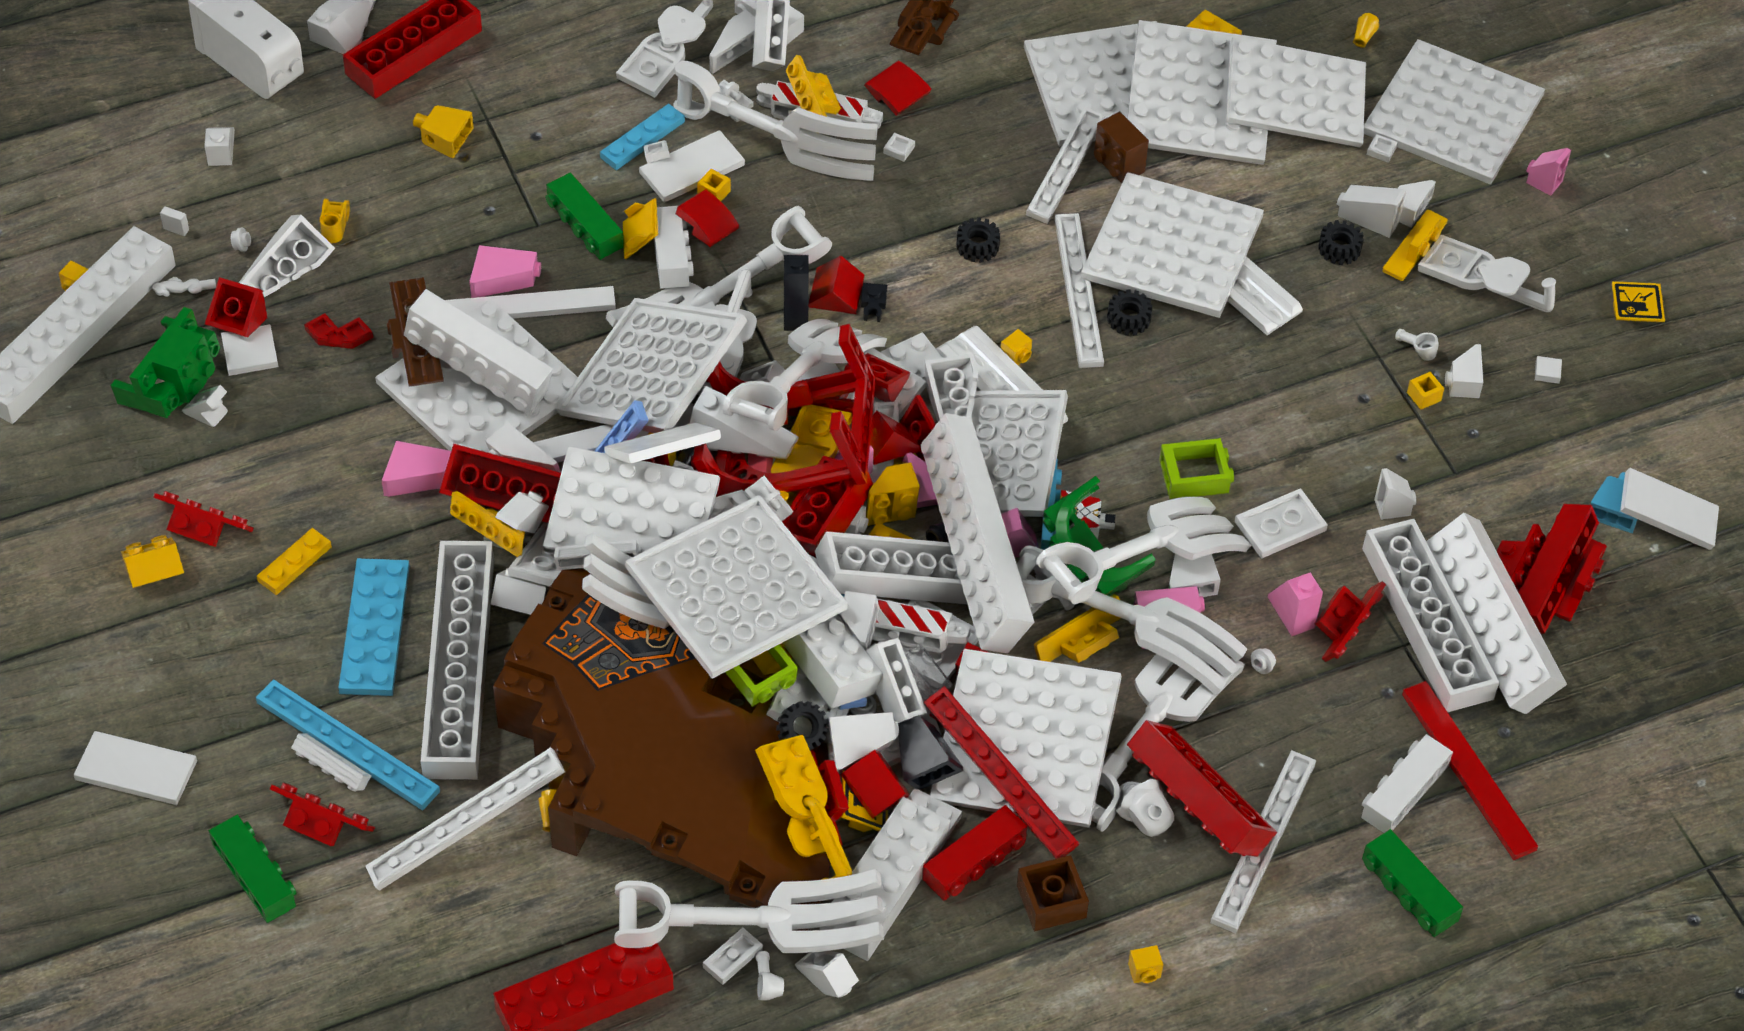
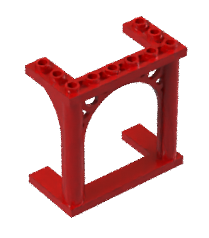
(852, 443)

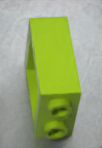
(1200, 485)
(764, 690)

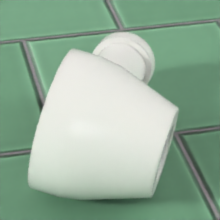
(1424, 344)
(769, 984)

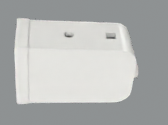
(247, 43)

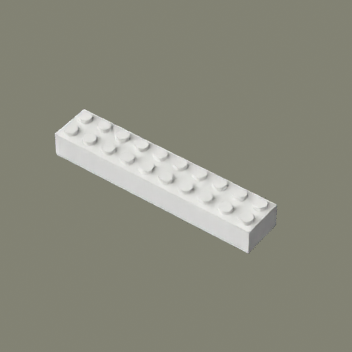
(80, 319)
(977, 534)
(827, 651)
(458, 660)

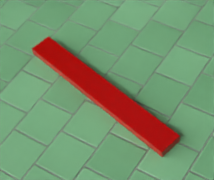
(1471, 771)
(1001, 773)

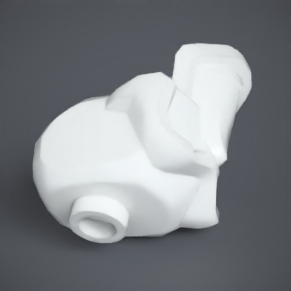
(1145, 807)

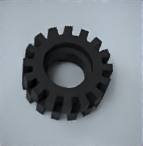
(978, 229)
(1341, 252)
(1132, 302)
(812, 714)

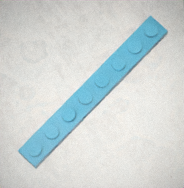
(348, 744)

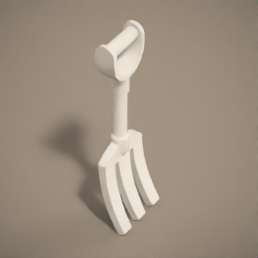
(795, 132)
(767, 258)
(816, 343)
(1164, 533)
(623, 591)
(1160, 626)
(1161, 703)
(778, 917)

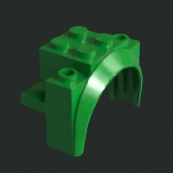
(180, 358)
(1062, 515)

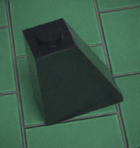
(796, 291)
(925, 754)

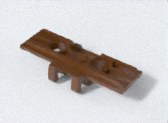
(916, 28)
(418, 369)

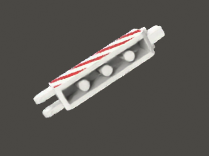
(783, 101)
(918, 625)

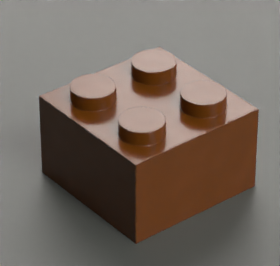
(1120, 146)
(1052, 893)

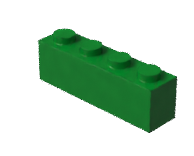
(584, 216)
(253, 868)
(1412, 883)

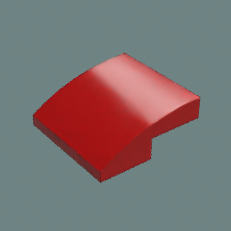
(898, 87)
(708, 216)

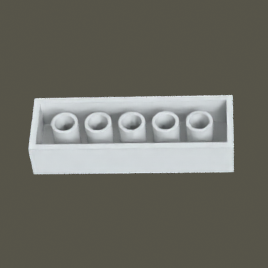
(477, 352)
(890, 567)
(898, 853)

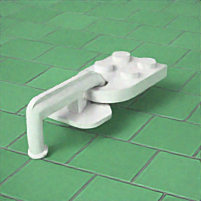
(656, 56)
(1478, 269)
(734, 356)

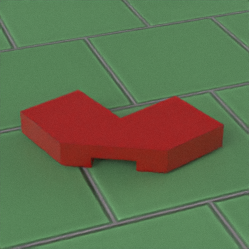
(328, 334)

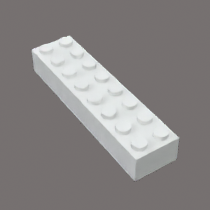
(1496, 613)
(1430, 615)

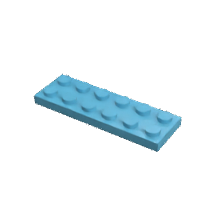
(374, 627)

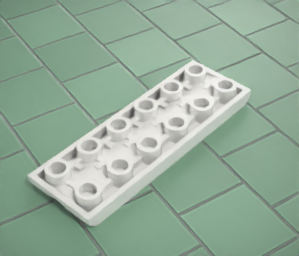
(1262, 299)
(995, 367)

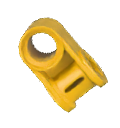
(334, 219)

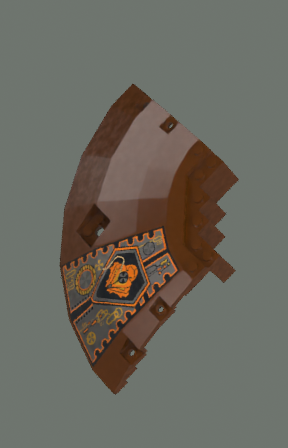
(649, 744)

